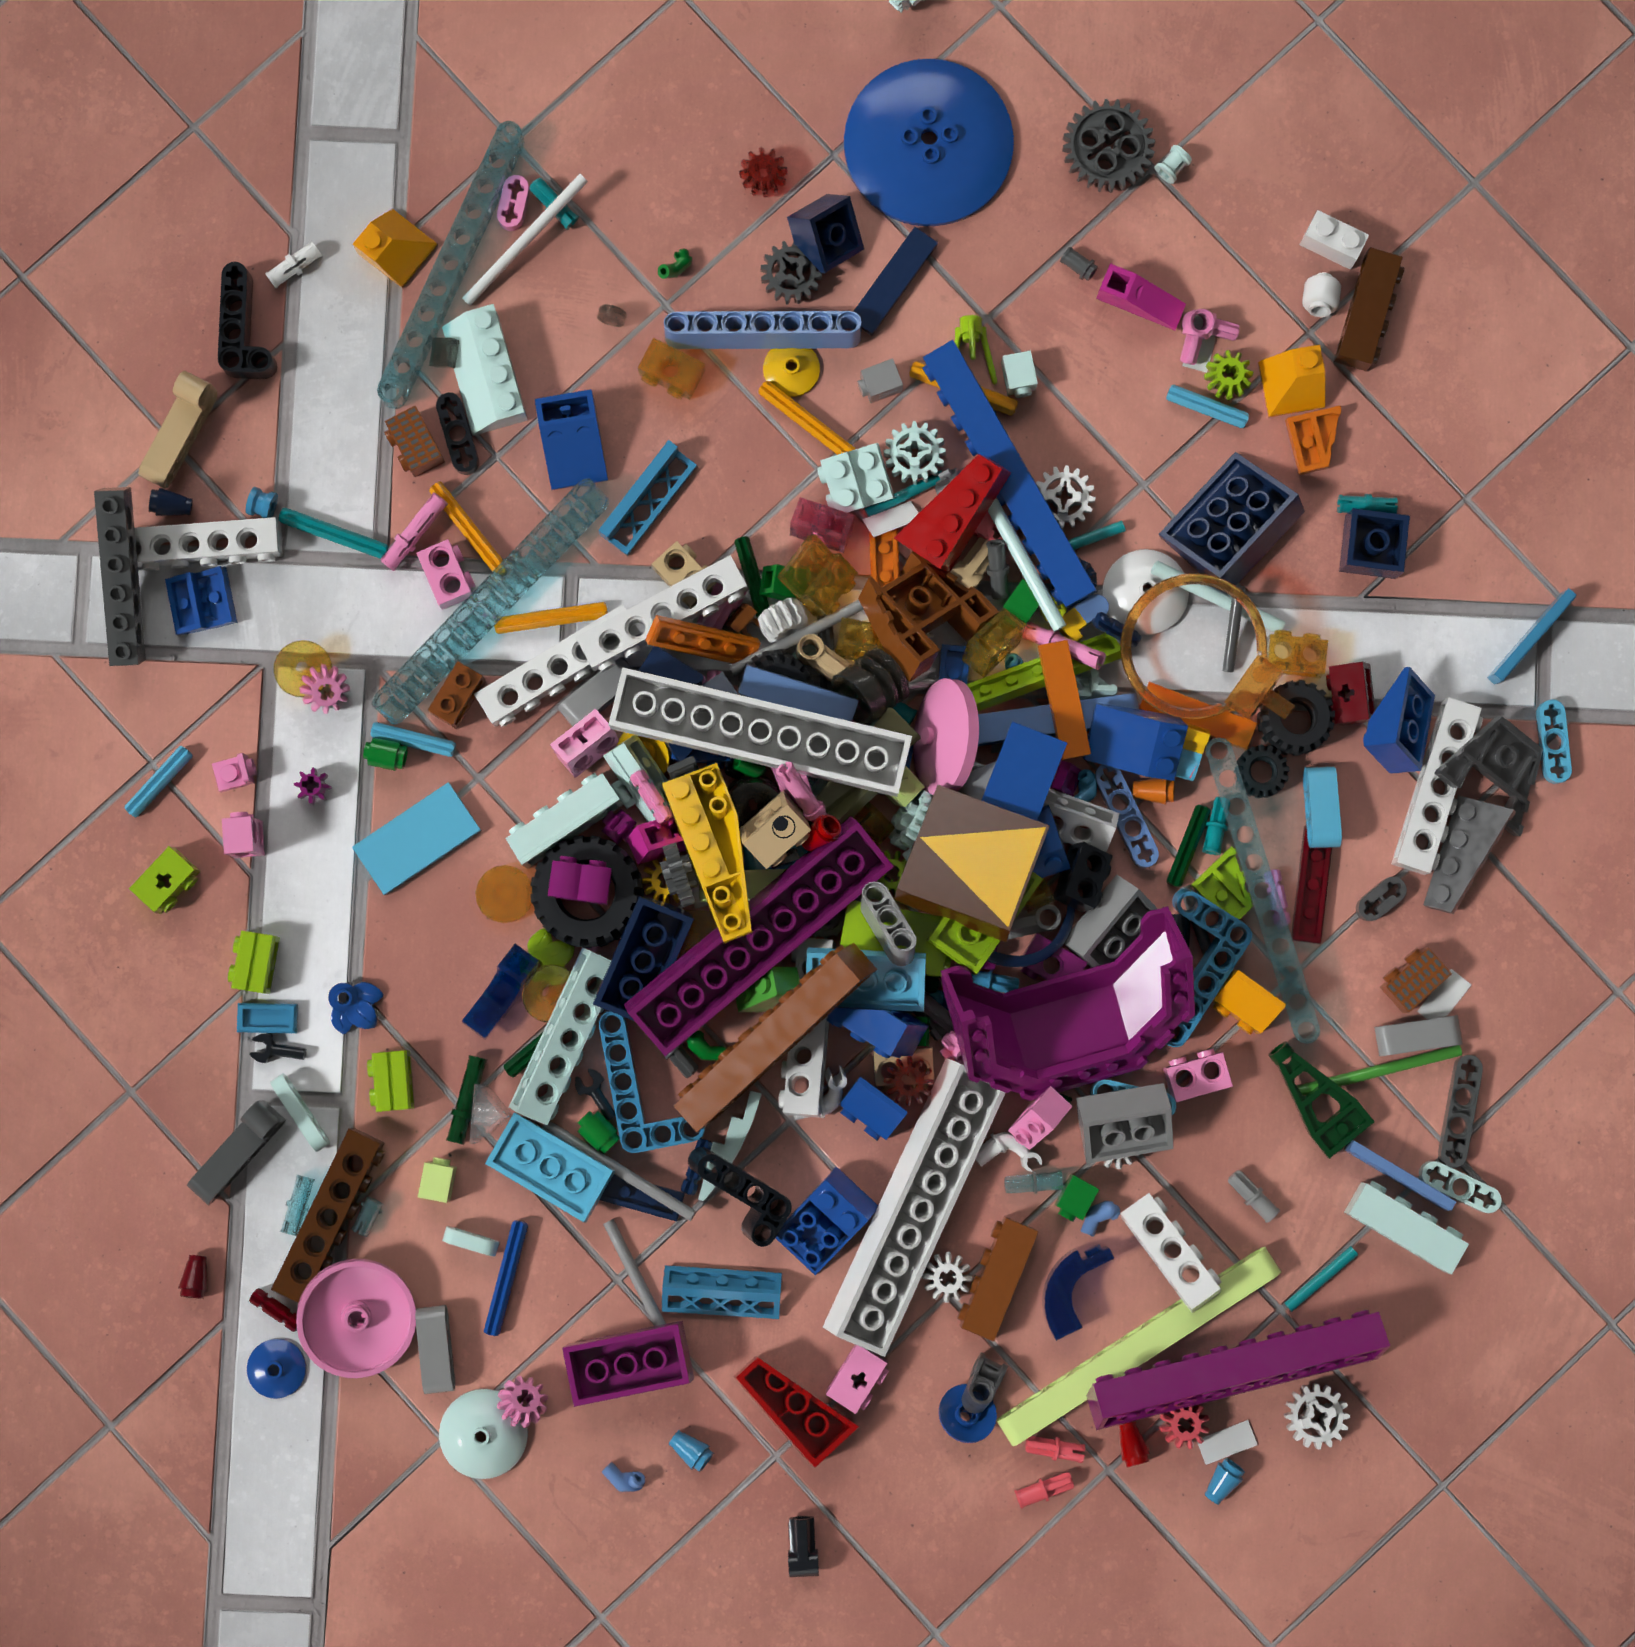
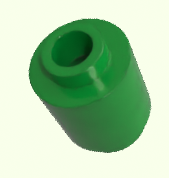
(385, 754)
(598, 1131)

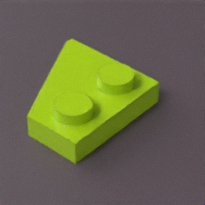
(1225, 885)

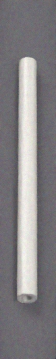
(524, 240)

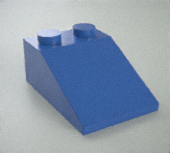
(1401, 724)
(1136, 741)

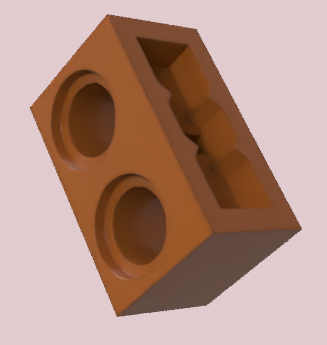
(456, 695)

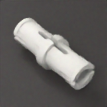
(293, 264)

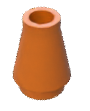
(1154, 790)

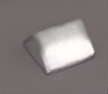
(487, 1113)

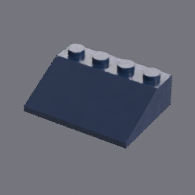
(1233, 520)

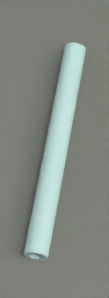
(1026, 566)
(1215, 596)

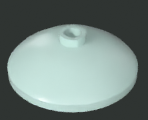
(475, 1413)

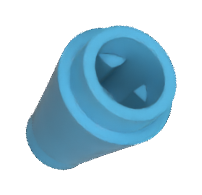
(692, 1451)
(1224, 1480)

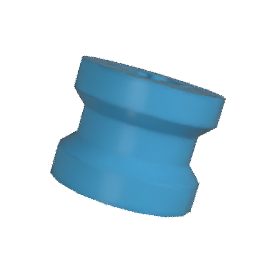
(261, 503)

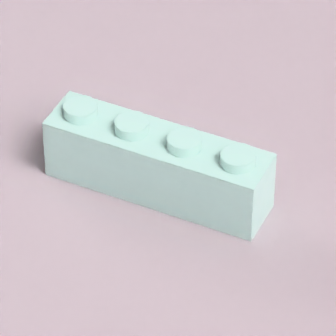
(1407, 1228)

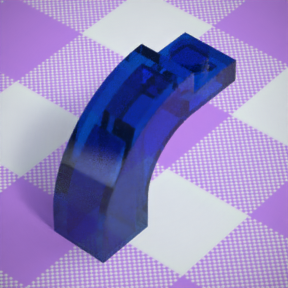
(502, 991)
(1060, 1284)

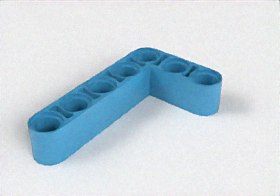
(1206, 965)
(632, 1095)

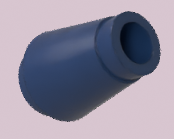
(168, 503)

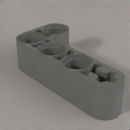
(237, 1151)

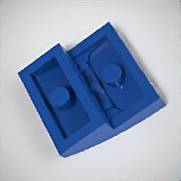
(201, 600)

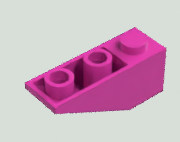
(1140, 297)

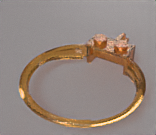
(1251, 690)

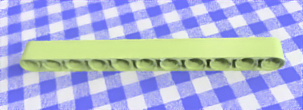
(1135, 1348)

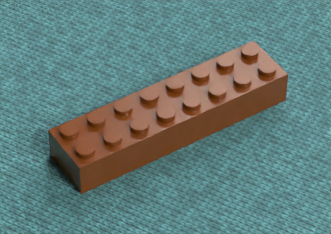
(774, 1035)

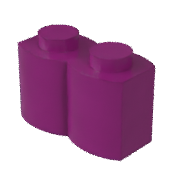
(580, 881)

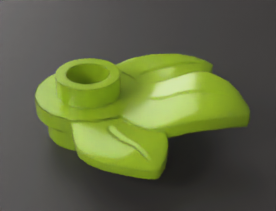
(547, 951)

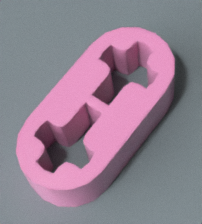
(519, 204)

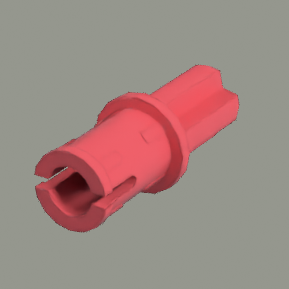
(1055, 1448)
(1044, 1489)

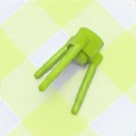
(971, 332)

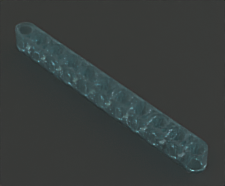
(451, 251)
(490, 601)
(1270, 902)

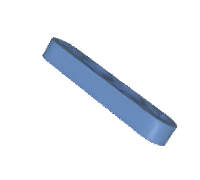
(1130, 813)

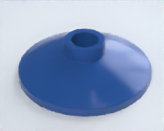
(290, 1363)
(970, 1431)

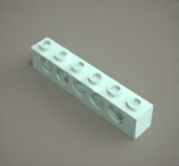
(551, 1045)

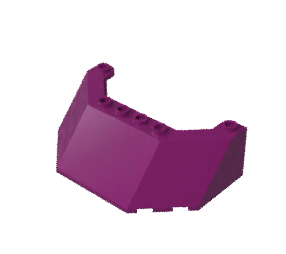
(1079, 1023)

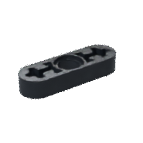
(468, 439)

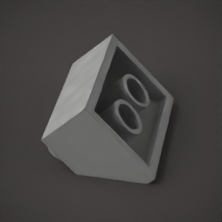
(1111, 926)
(1125, 1123)

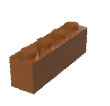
(998, 1278)

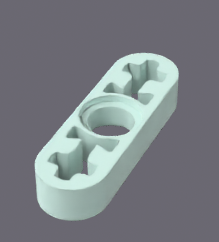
(300, 1112)
(1482, 1187)

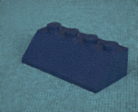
(644, 952)

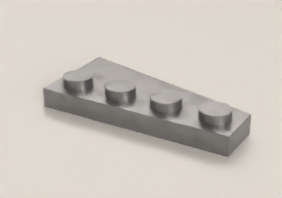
(1470, 838)

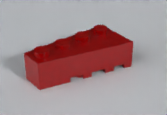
(955, 513)
(799, 1415)

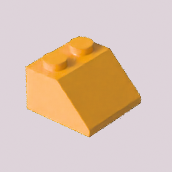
(1247, 1003)

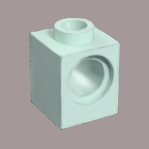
(1019, 374)

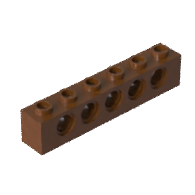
(355, 1142)

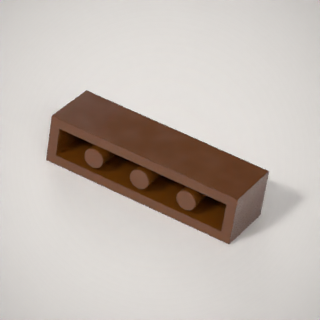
(1368, 309)

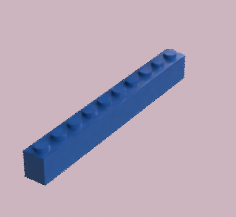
(1020, 491)

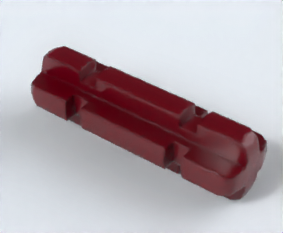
(274, 1309)

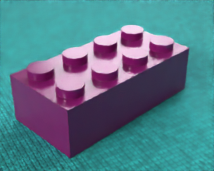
(628, 1363)

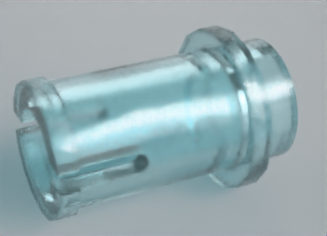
(367, 1216)

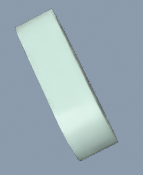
(470, 1241)

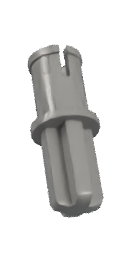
(1253, 1196)

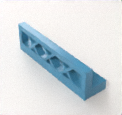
(639, 491)
(721, 1287)

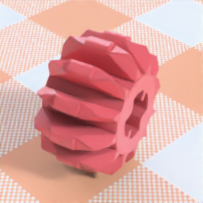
(1182, 1433)

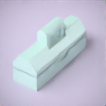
(624, 762)

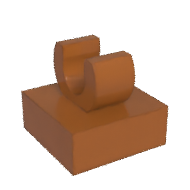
(741, 618)

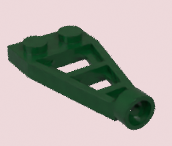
(1340, 1127)

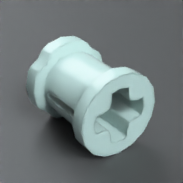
(1173, 164)

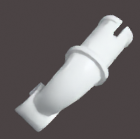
(834, 1096)
(1001, 1143)

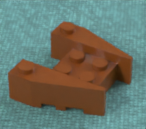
(918, 604)

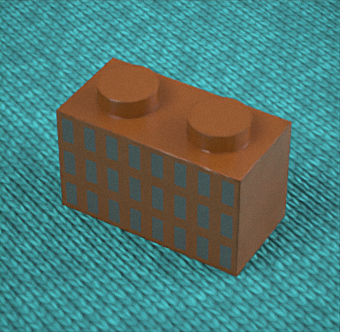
(414, 441)
(1415, 979)

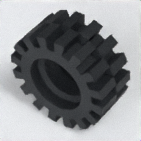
(1278, 766)

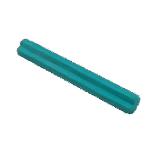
(332, 533)

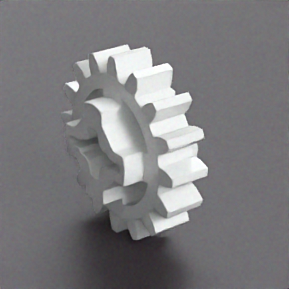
(1077, 497)
(1304, 1420)

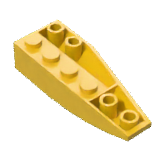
(713, 845)

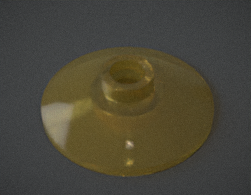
(287, 659)
(549, 976)

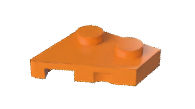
(1313, 438)

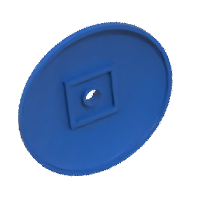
(921, 180)

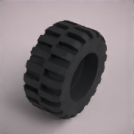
(596, 931)

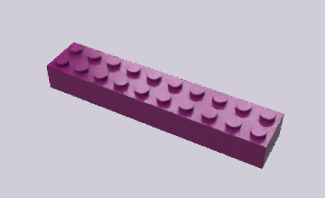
(780, 921)
(1237, 1369)

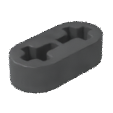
(1385, 904)

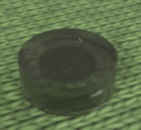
(611, 315)

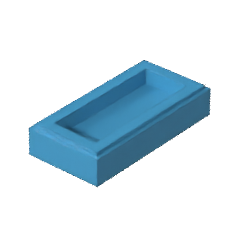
(267, 1018)

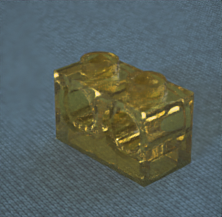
(1295, 663)

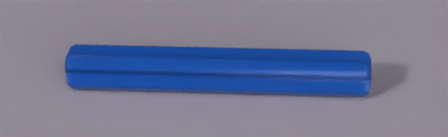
(505, 1278)

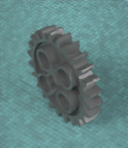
(1123, 165)

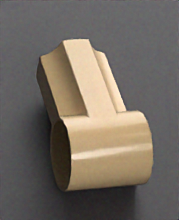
(973, 566)
(825, 661)

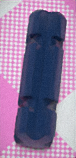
(1113, 628)
(690, 1185)

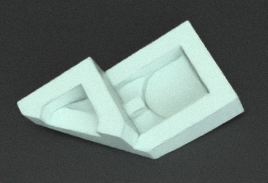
(1092, 686)

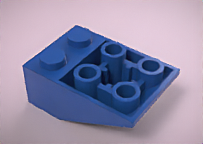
(571, 438)
(890, 1031)
(826, 1220)

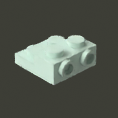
(856, 479)

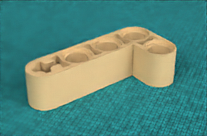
(179, 429)

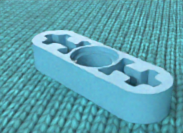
(1562, 762)

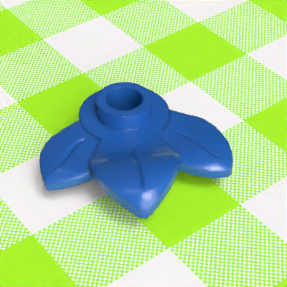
(357, 1008)

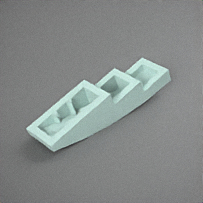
(734, 1140)

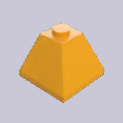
(394, 246)
(1293, 381)

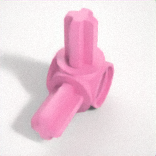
(1210, 327)

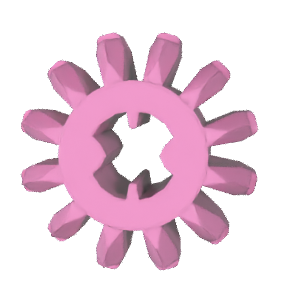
(336, 691)
(530, 1394)

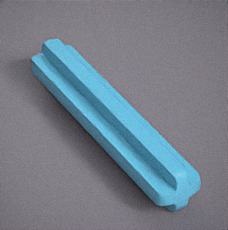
(1207, 406)
(414, 739)
(158, 781)

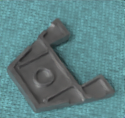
(1504, 758)

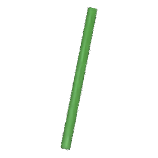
(1387, 1068)

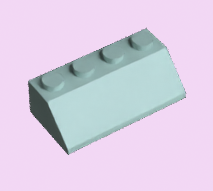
(485, 371)
(563, 821)

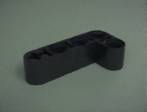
(241, 320)
(738, 1187)

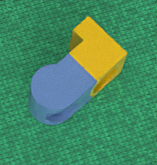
(1083, 615)

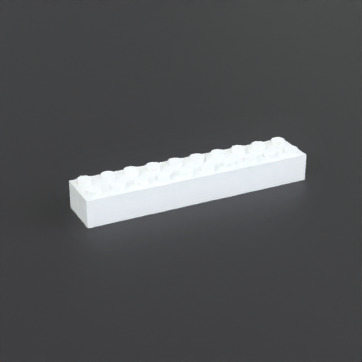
(759, 732)
(914, 1209)

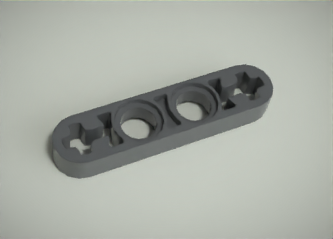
(1454, 1109)

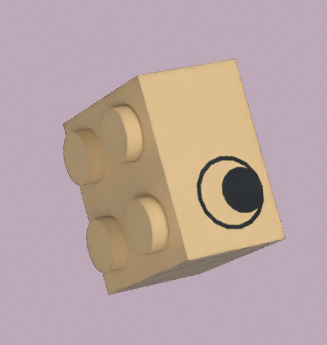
(775, 830)

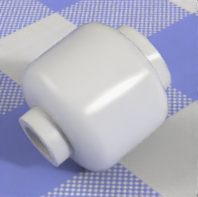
(1321, 295)

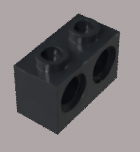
(1080, 875)

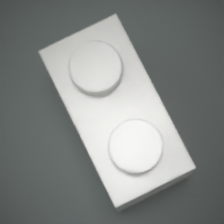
(1334, 239)

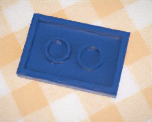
(1024, 771)

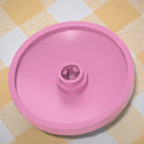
(948, 735)
(356, 1318)

